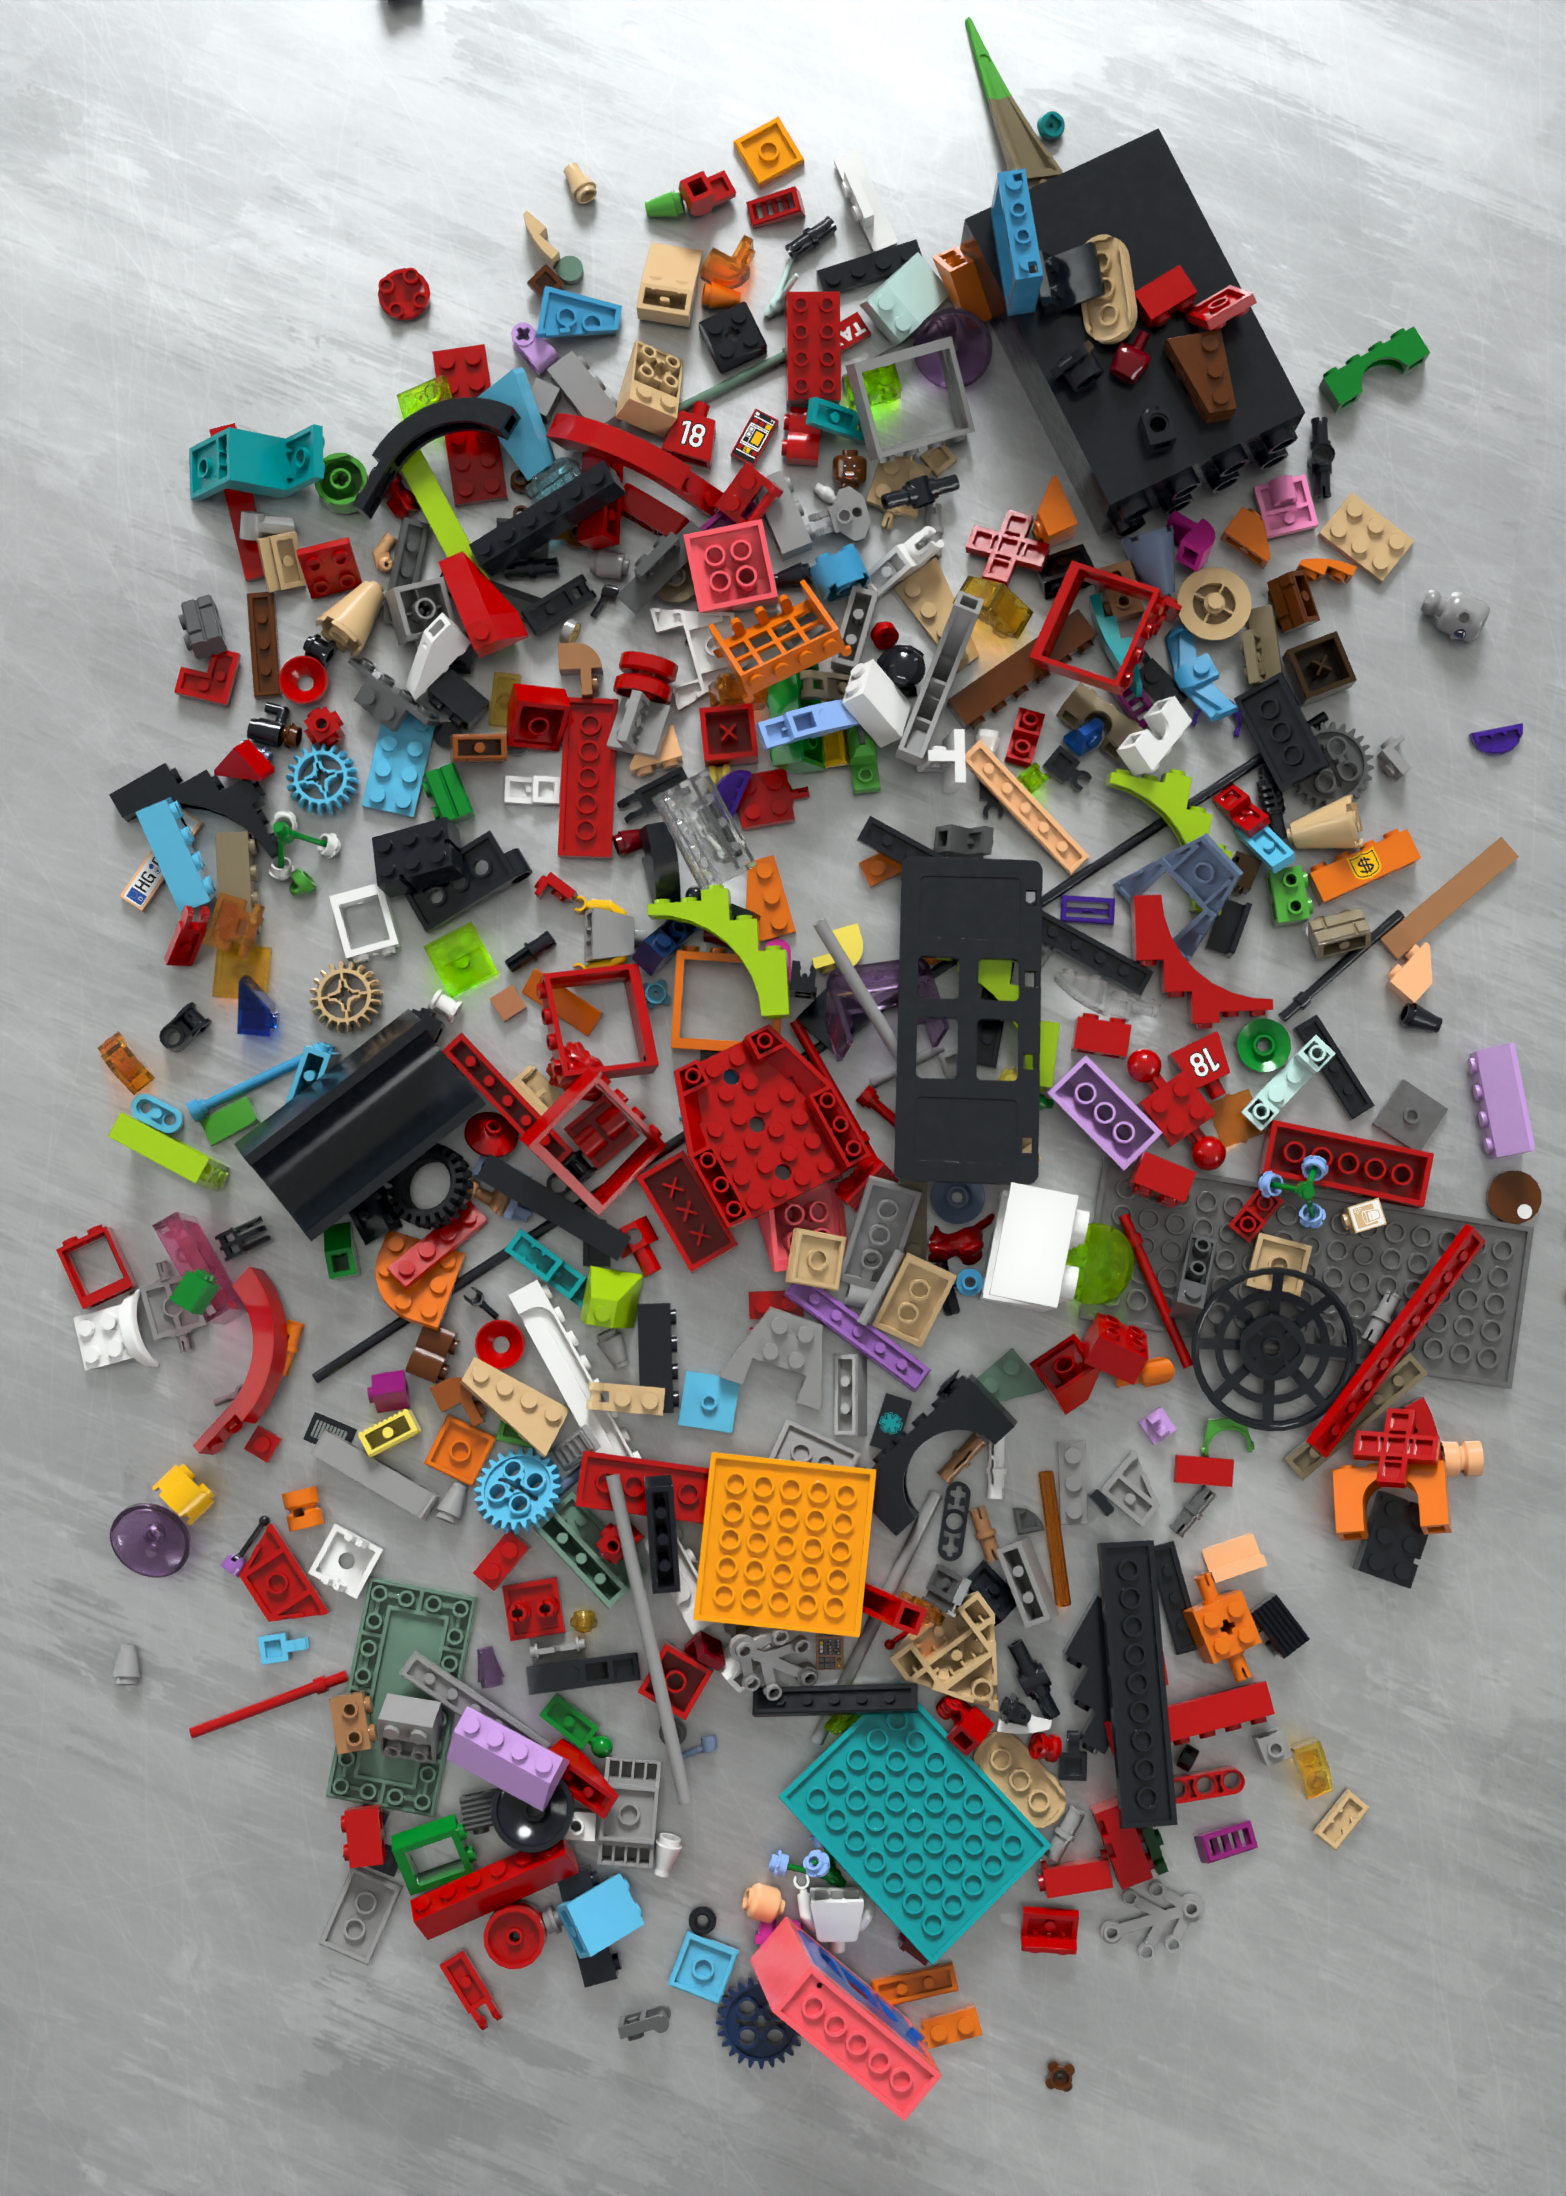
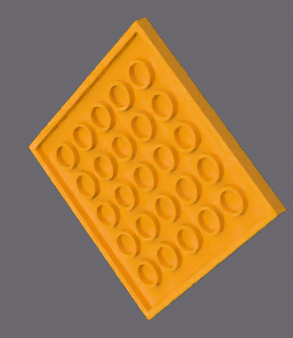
(785, 1544)

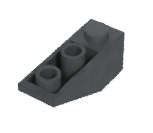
(1193, 1278)

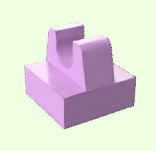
(1157, 1425)

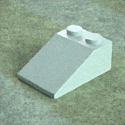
(905, 299)

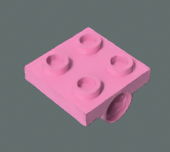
(1285, 505)

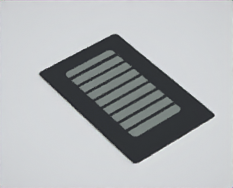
(320, 1422)

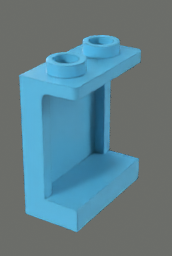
(600, 1916)

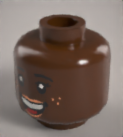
(849, 469)

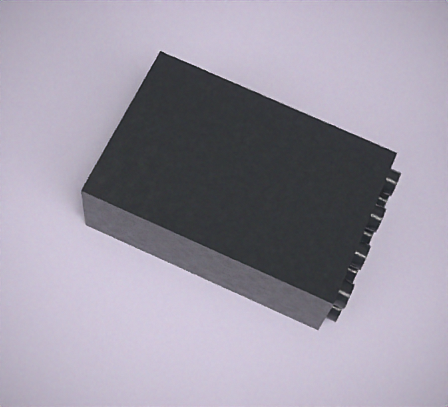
(1095, 432)

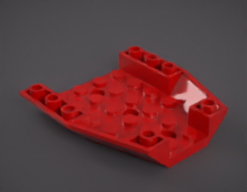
(800, 1116)

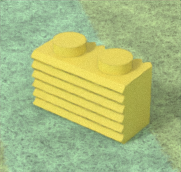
(389, 1432)

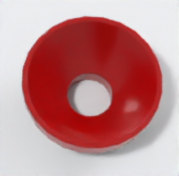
(295, 670)
(486, 1338)

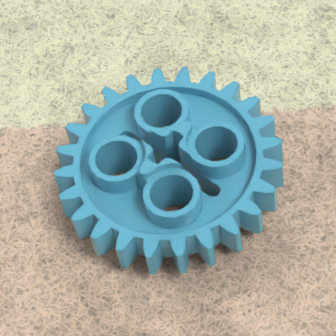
(503, 1511)

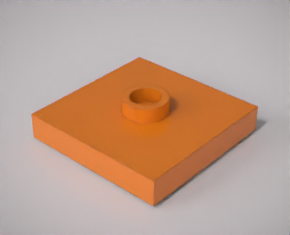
(460, 1450)

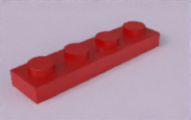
(436, 1246)

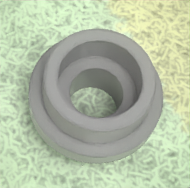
(552, 1920)

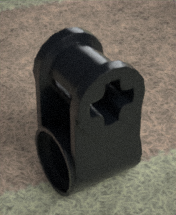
(185, 1027)
(570, 1165)

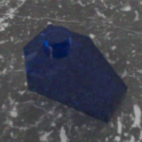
(255, 1010)

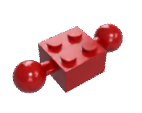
(1176, 1109)

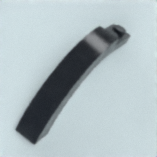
(422, 428)

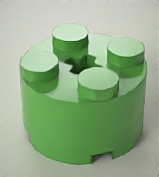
(341, 468)

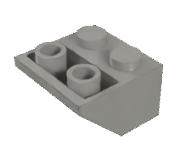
(410, 1728)

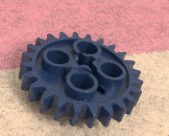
(761, 2047)

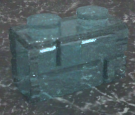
(546, 482)

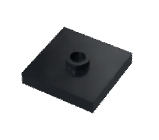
(814, 1021)

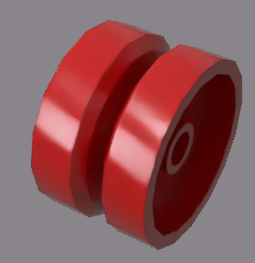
(646, 674)
(512, 1951)

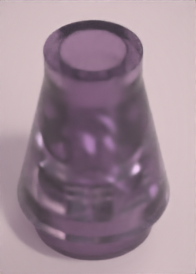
(489, 1670)

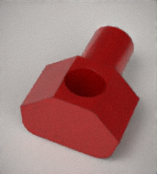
(642, 1251)

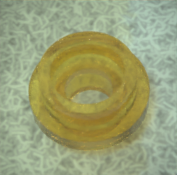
(583, 1621)

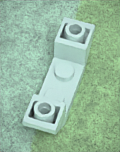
(1287, 1082)

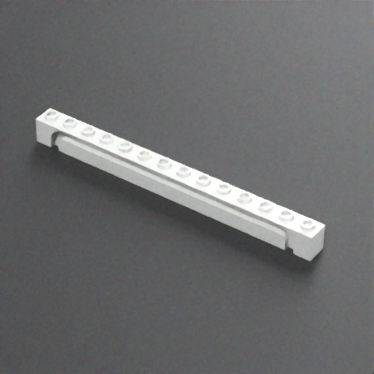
(572, 1379)

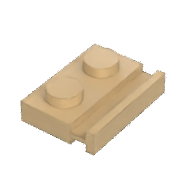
(281, 561)

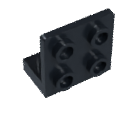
(1070, 277)

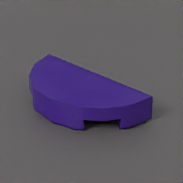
(1498, 740)
(732, 788)

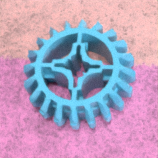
(313, 779)

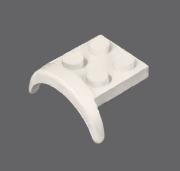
(112, 1335)

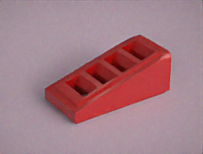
(773, 199)

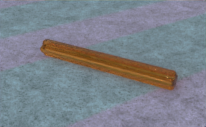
(1054, 1538)

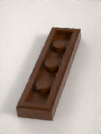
(264, 645)

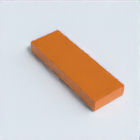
(917, 1984)

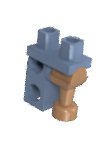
(496, 1200)

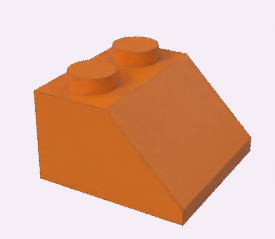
(1055, 518)

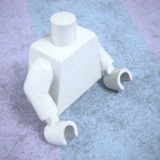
(834, 1913)

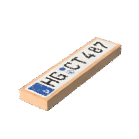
(149, 877)

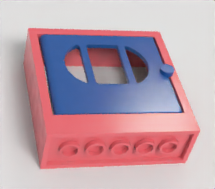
(845, 2018)

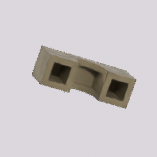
(1085, 705)

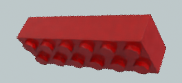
(1354, 1163)

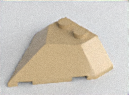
(956, 1656)

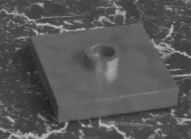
(1409, 1116)

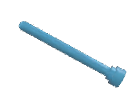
(201, 1107)

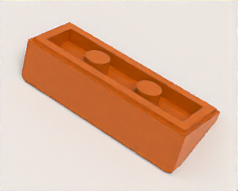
(568, 1005)

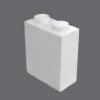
(876, 703)

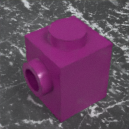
(389, 1391)

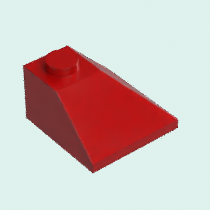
(1066, 1374)

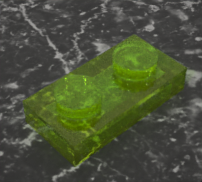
(424, 395)

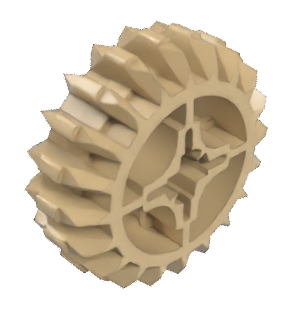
(332, 998)

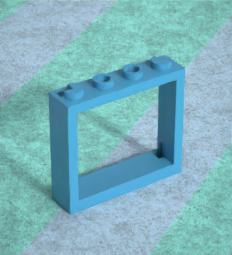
(1016, 241)

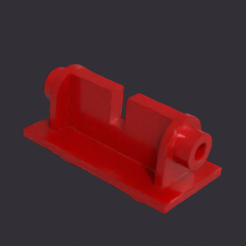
(402, 499)

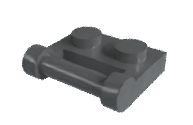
(635, 2024)

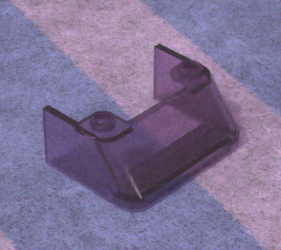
(883, 984)

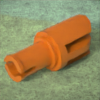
(1155, 1372)

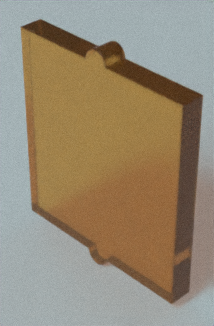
(1230, 1122)

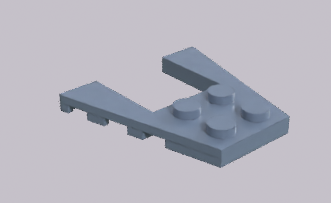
(1202, 872)

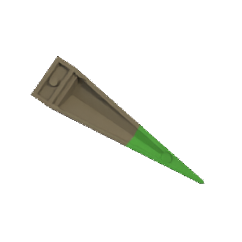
(1017, 138)

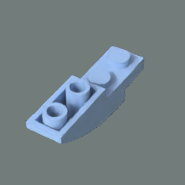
(805, 723)

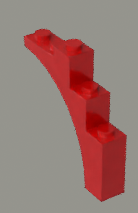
(1205, 999)

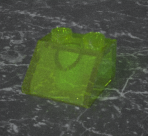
(461, 959)

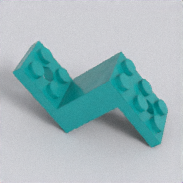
(256, 463)

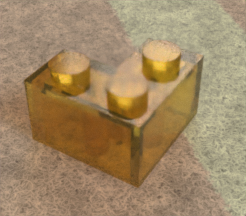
(1000, 607)

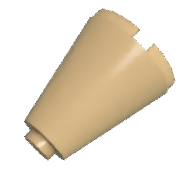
(352, 617)
(1328, 827)

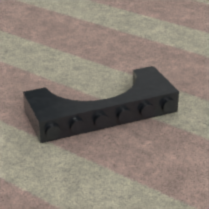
(965, 1408)

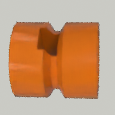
(304, 1498)

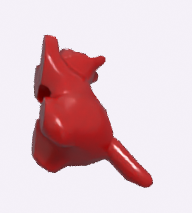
(965, 1243)

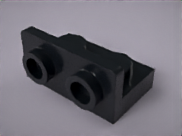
(1057, 566)
(375, 1217)
(993, 1590)

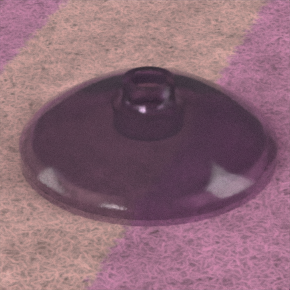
(968, 331)
(142, 1547)

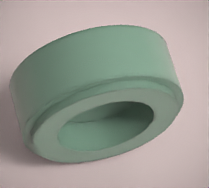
(570, 269)

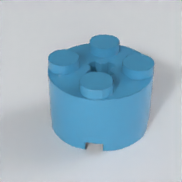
(838, 573)

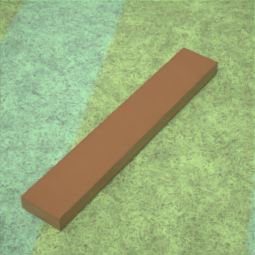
(1448, 898)

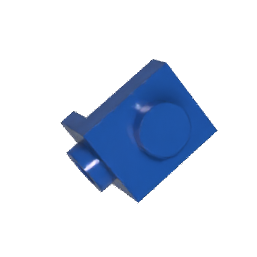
(1085, 738)

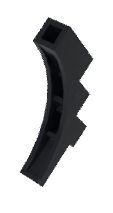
(200, 793)
(1092, 1690)

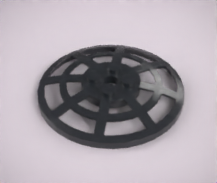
(1277, 1365)

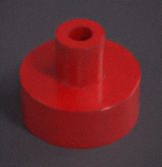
(884, 635)

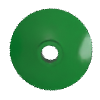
(1275, 1038)

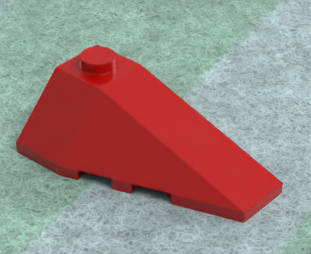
(483, 610)

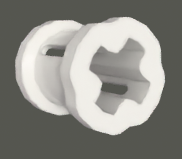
(445, 1005)

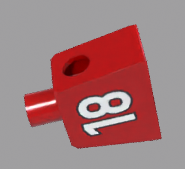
(692, 437)
(1203, 1063)

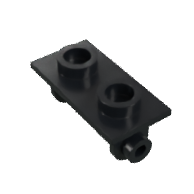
(1014, 1710)

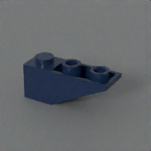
(663, 945)

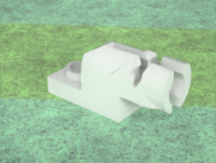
(903, 561)

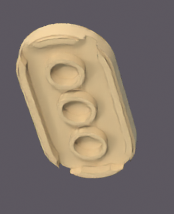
(1113, 315)
(1021, 1778)

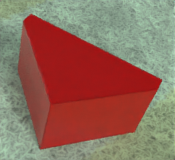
(245, 763)

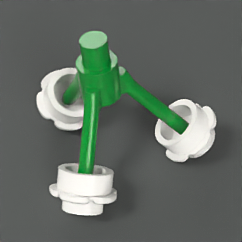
(285, 829)

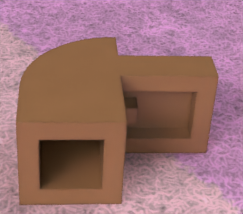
(583, 661)

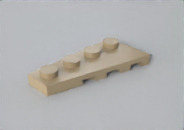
(930, 603)
(520, 1406)

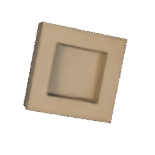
(938, 459)

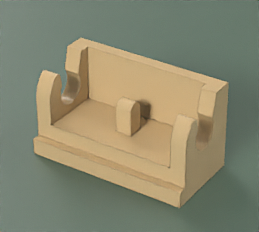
(535, 1089)

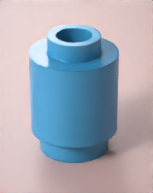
(960, 1282)

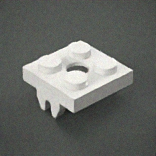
(327, 1566)

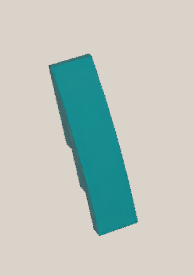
(1110, 638)
(548, 1266)

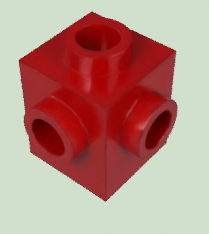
(330, 734)
(610, 1543)

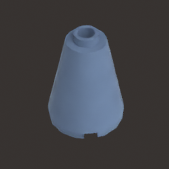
(1153, 558)

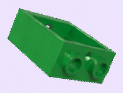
(427, 1834)

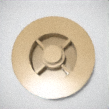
(1214, 603)

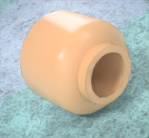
(763, 1903)

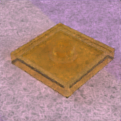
(231, 968)

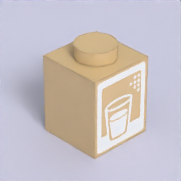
(1363, 1216)

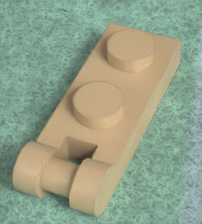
(627, 1398)

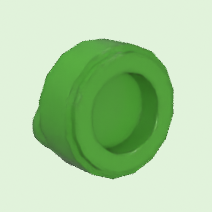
(303, 881)

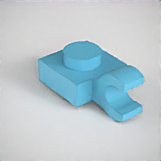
(277, 1647)

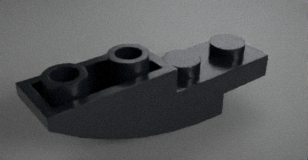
(583, 1673)

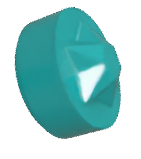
(1050, 125)

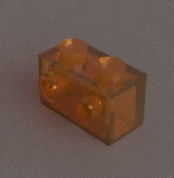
(728, 691)

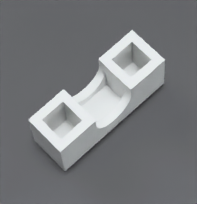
(1146, 748)

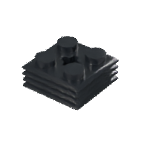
(726, 352)

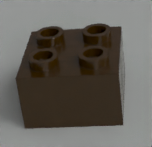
(1319, 668)

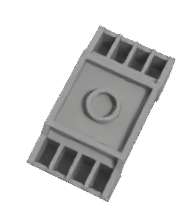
(630, 1826)

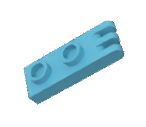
(1268, 848)

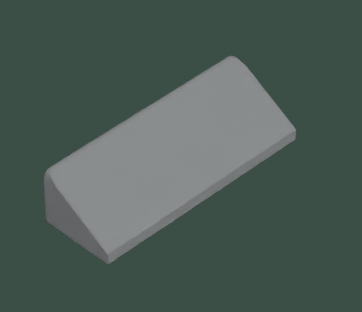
(850, 1395)

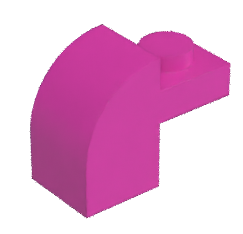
(1193, 538)

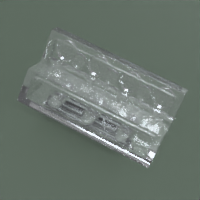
(704, 831)

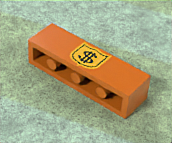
(1362, 867)

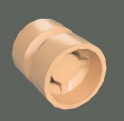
(1464, 1458)

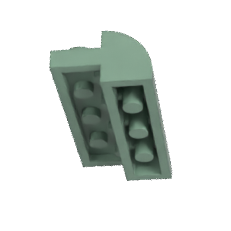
(573, 1537)

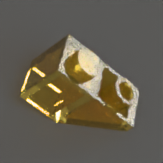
(1312, 1767)

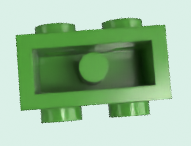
(1285, 895)

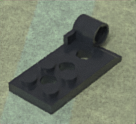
(502, 871)

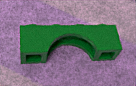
(1401, 353)

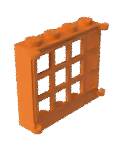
(789, 661)

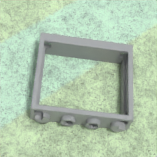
(955, 390)

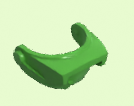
(1220, 1424)

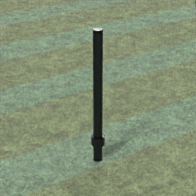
(1304, 998)

